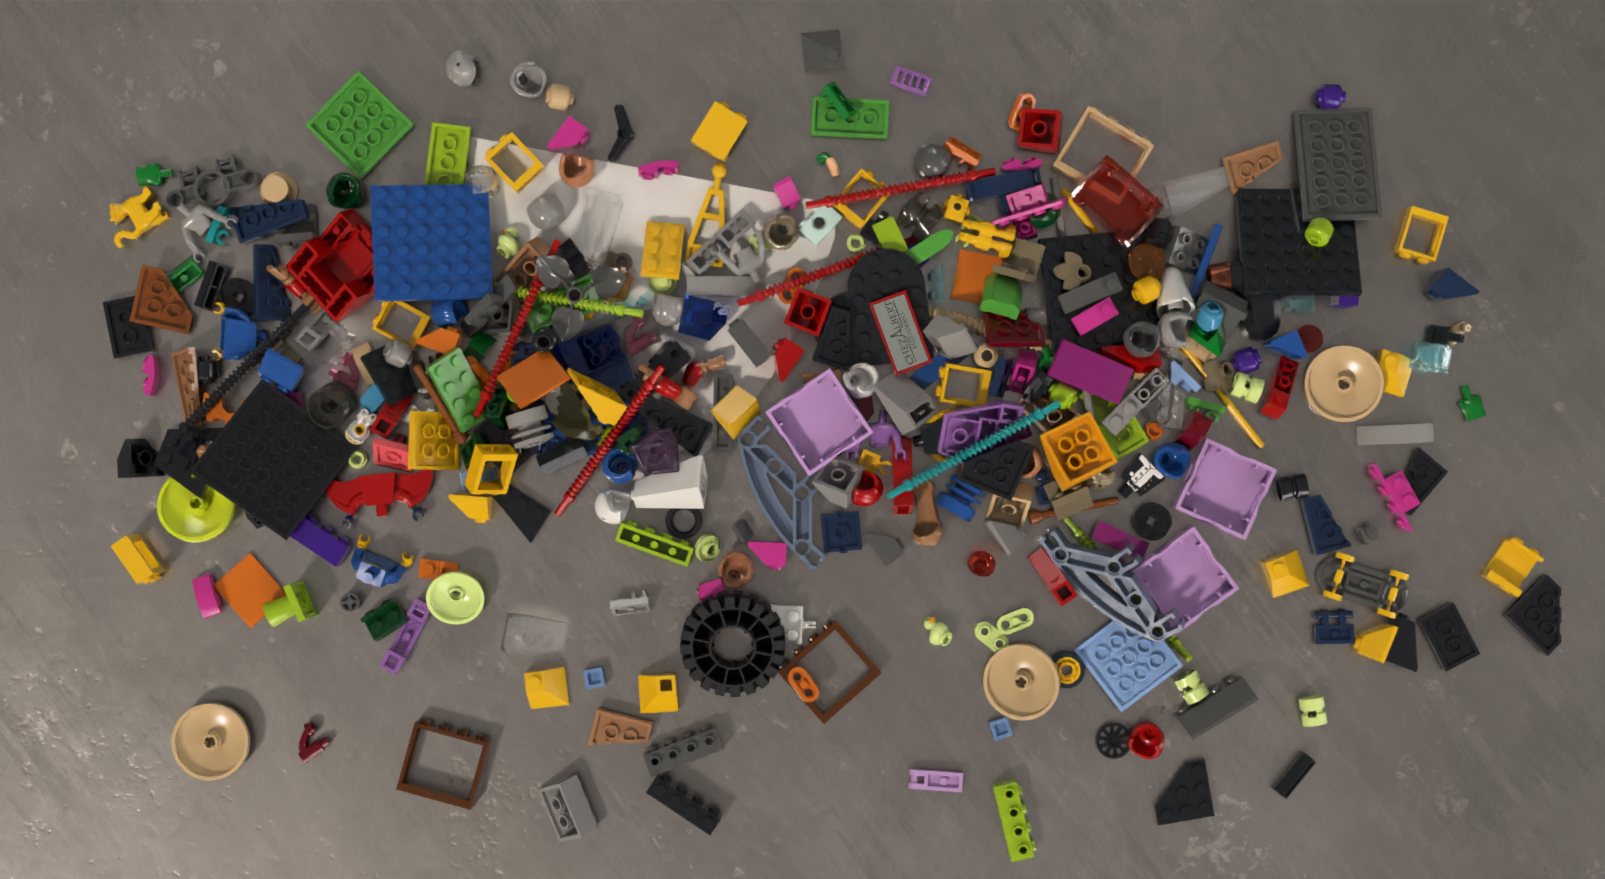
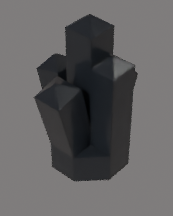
(1038, 385)

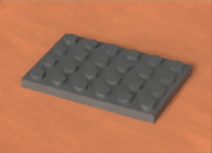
(1337, 164)

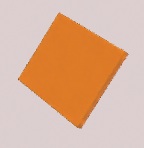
(971, 273)
(533, 378)
(248, 588)

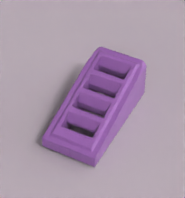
(912, 74)

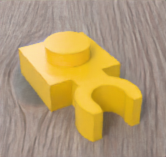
(871, 462)

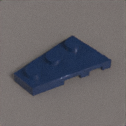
(1321, 526)

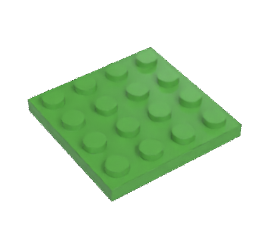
(359, 125)

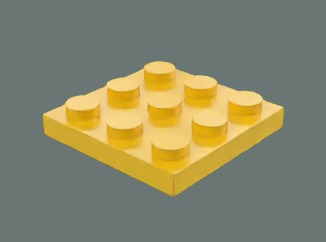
(431, 442)

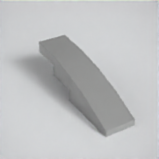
(722, 285)

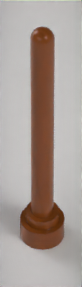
(457, 436)
(1036, 516)

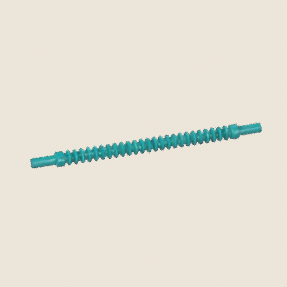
(909, 484)

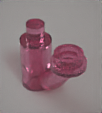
(639, 344)
(352, 381)

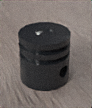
(1158, 232)

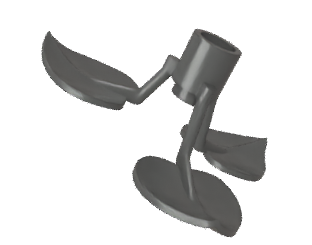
(554, 269)

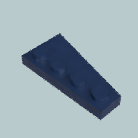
(268, 291)

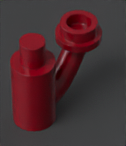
(309, 752)

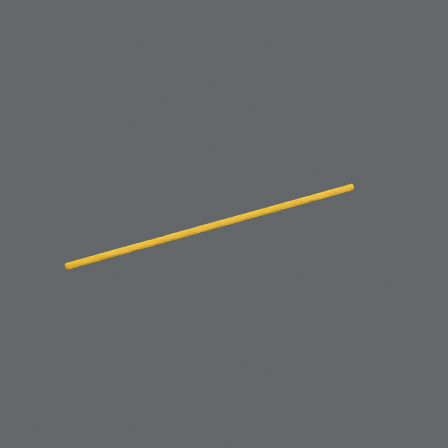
(1195, 361)

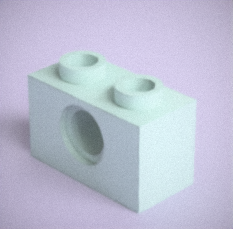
(814, 234)

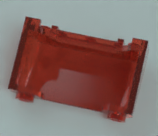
(1118, 200)

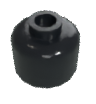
(545, 339)
(207, 370)

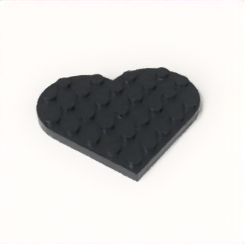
(872, 278)

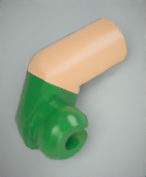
(830, 161)

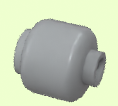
(398, 353)

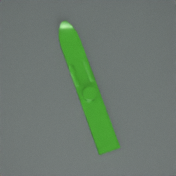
(930, 245)

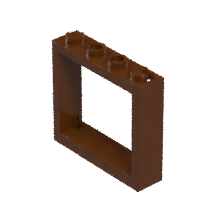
(813, 641)
(434, 793)

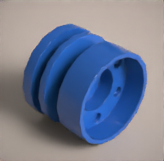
(960, 498)

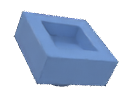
(594, 677)
(1000, 728)

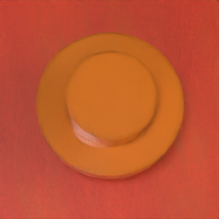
(1152, 431)

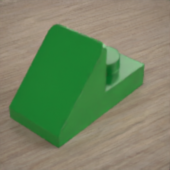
(1212, 340)
(479, 346)

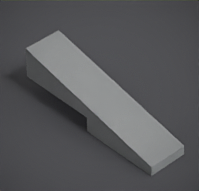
(725, 237)

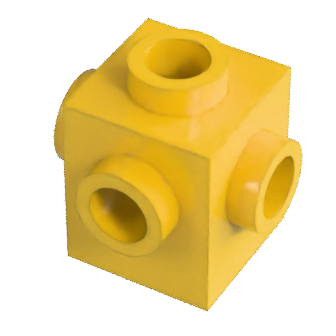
(956, 215)

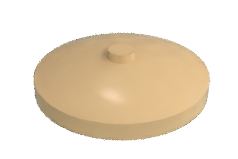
(1344, 383)
(1021, 681)
(210, 741)

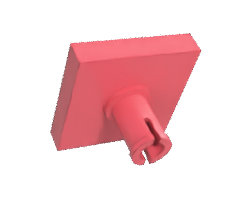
(392, 453)

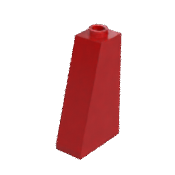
(902, 470)

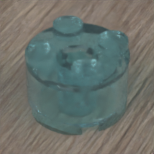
(1431, 357)

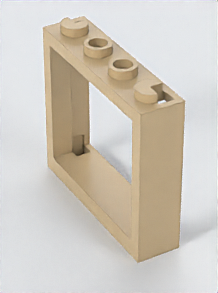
(1112, 124)

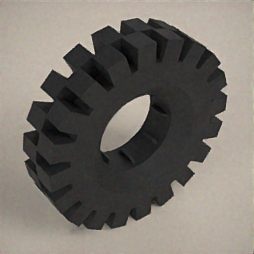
(738, 612)

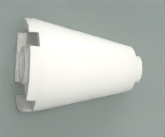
(1174, 293)

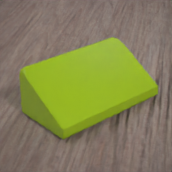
(889, 234)

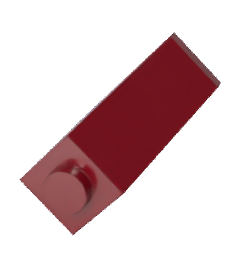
(1193, 430)

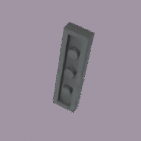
(721, 439)

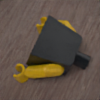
(931, 435)

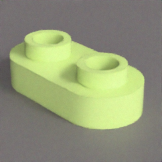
(1014, 620)
(991, 637)

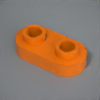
(1016, 111)
(782, 298)
(805, 682)

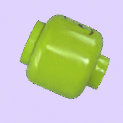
(1319, 232)
(1064, 394)

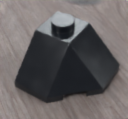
(137, 459)

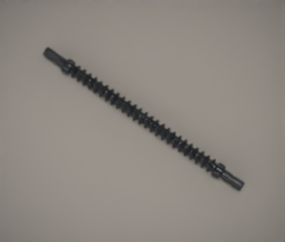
(184, 427)

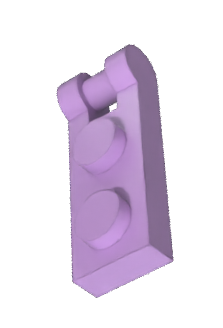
(936, 780)

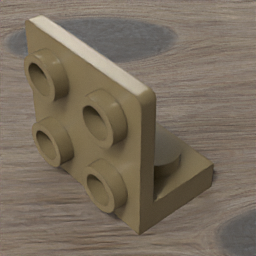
(1022, 261)

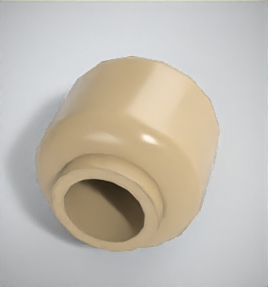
(559, 96)
(992, 353)

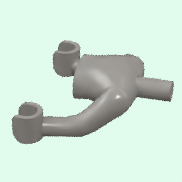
(199, 221)
(746, 260)

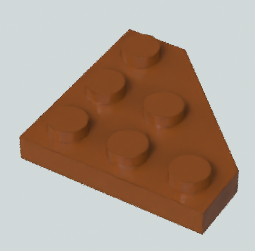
(159, 302)

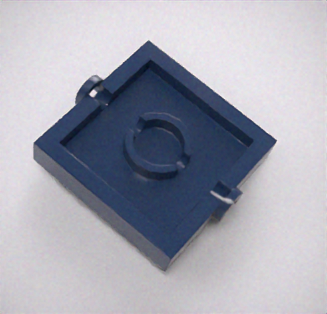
(841, 531)

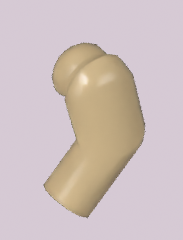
(1459, 328)

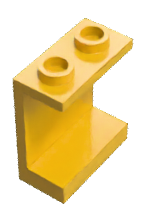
(719, 130)
(1511, 565)

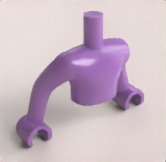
(882, 437)

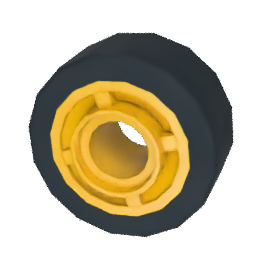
(1077, 668)

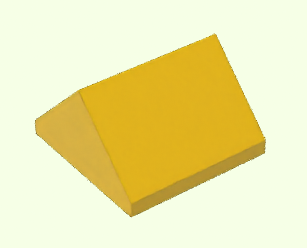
(736, 410)

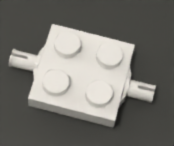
(793, 622)

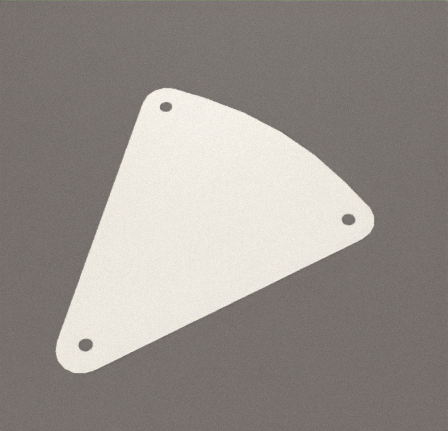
(668, 201)

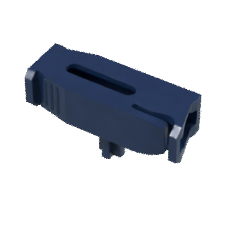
(1000, 186)

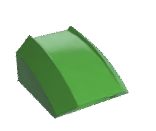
(1001, 295)

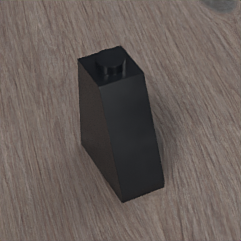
(1403, 648)

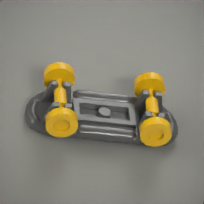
(1362, 584)

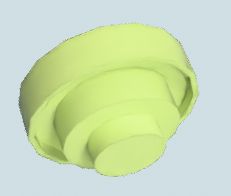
(662, 285)
(707, 547)

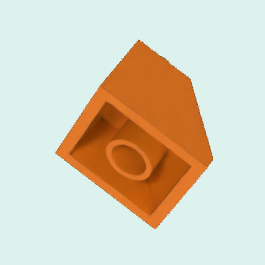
(443, 339)

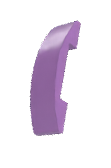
(406, 637)

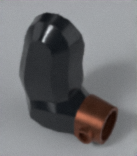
(1264, 310)

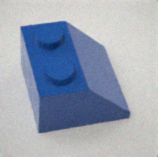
(280, 371)

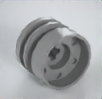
(529, 427)

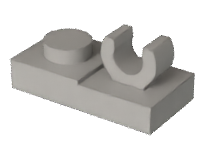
(630, 606)

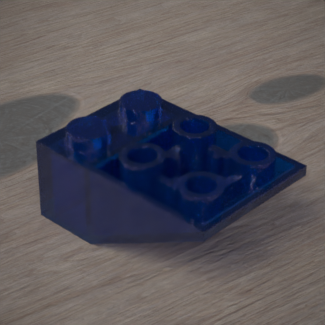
(590, 351)

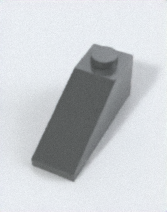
(1090, 293)

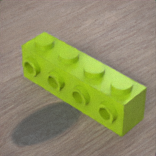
(655, 544)
(1013, 821)

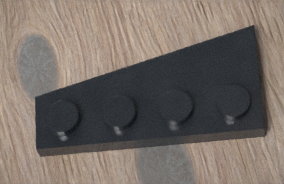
(688, 428)

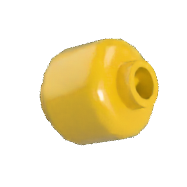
(1146, 289)

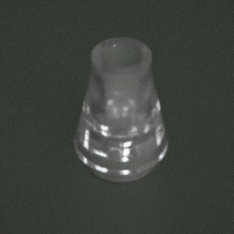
(1173, 353)

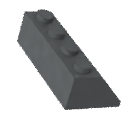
(1215, 707)

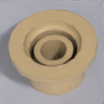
(278, 188)

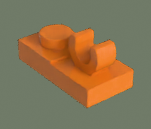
(961, 150)
(432, 568)

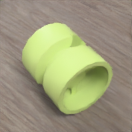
(1253, 389)
(1191, 686)
(1312, 703)

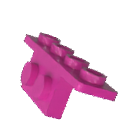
(1028, 201)
(1397, 492)

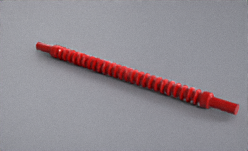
(971, 175)
(765, 293)
(649, 384)
(486, 394)

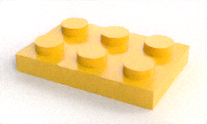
(662, 250)

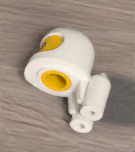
(359, 429)

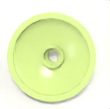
(451, 606)

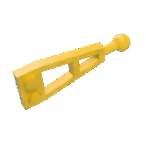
(719, 171)

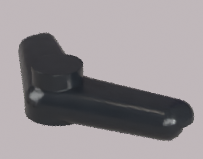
(624, 133)

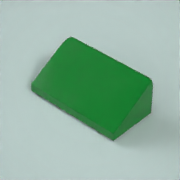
(185, 274)

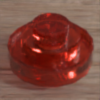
(1311, 337)
(981, 563)

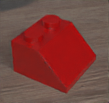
(1040, 130)
(808, 311)
(785, 357)

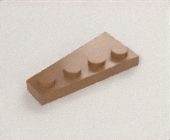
(187, 381)

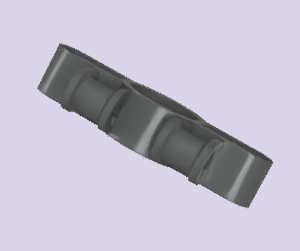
(193, 181)

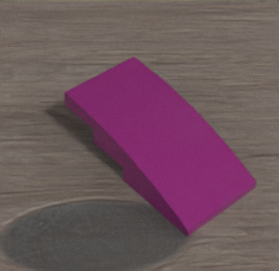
(1090, 371)

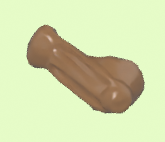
(928, 526)

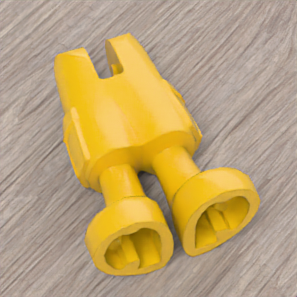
(983, 235)

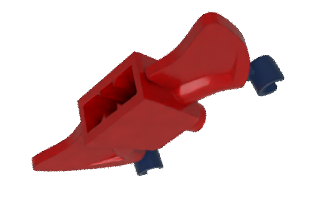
(380, 491)

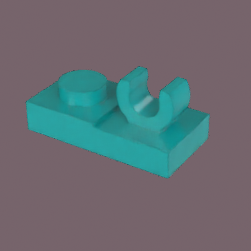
(216, 228)

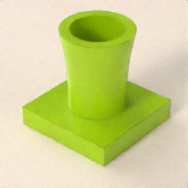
(295, 603)

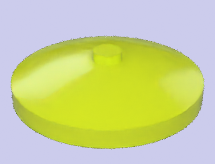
(191, 517)

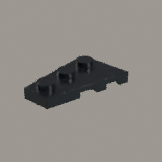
(834, 339)
(1423, 475)
(523, 511)

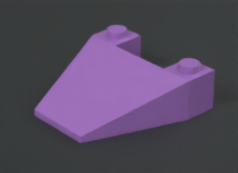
(974, 423)

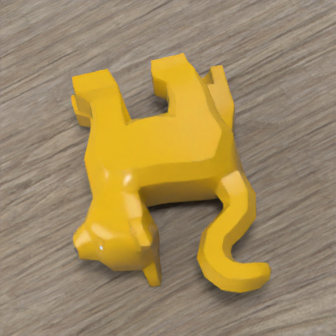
(140, 215)

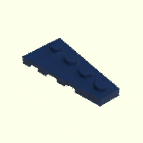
(267, 218)

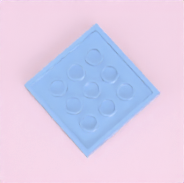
(1126, 663)

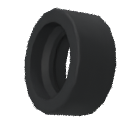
(683, 535)

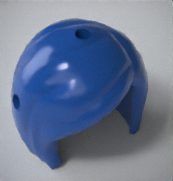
(447, 312)
(1176, 460)
(615, 462)

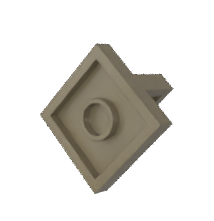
(1069, 501)

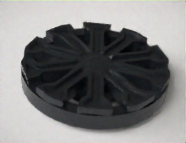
(1112, 740)

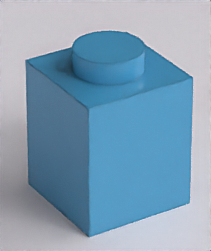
(372, 400)

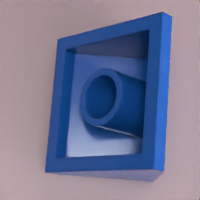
(1287, 344)

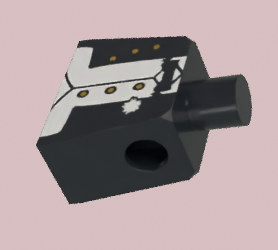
(1139, 477)

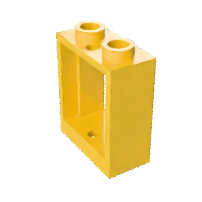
(524, 179)
(849, 214)
(1424, 215)
(419, 332)
(982, 388)
(485, 453)
(138, 559)

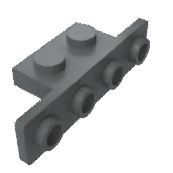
(488, 306)

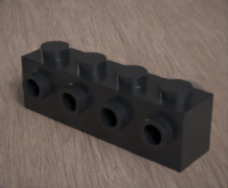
(672, 358)
(684, 804)

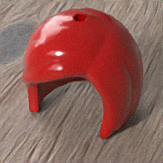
(869, 490)
(1146, 740)

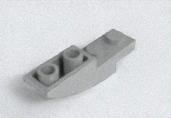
(1134, 401)

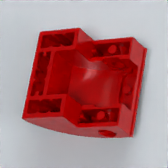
(338, 265)

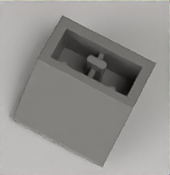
(949, 337)

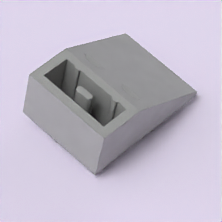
(905, 401)

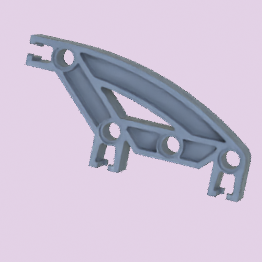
(756, 463)
(1079, 570)

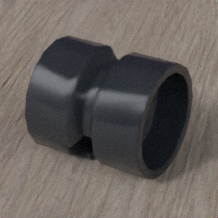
(1294, 487)

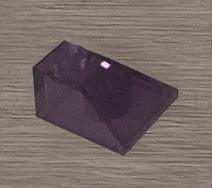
(657, 452)

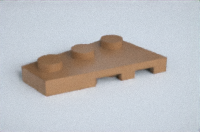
(1249, 164)
(616, 728)

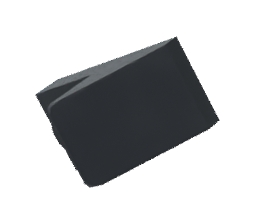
(574, 257)

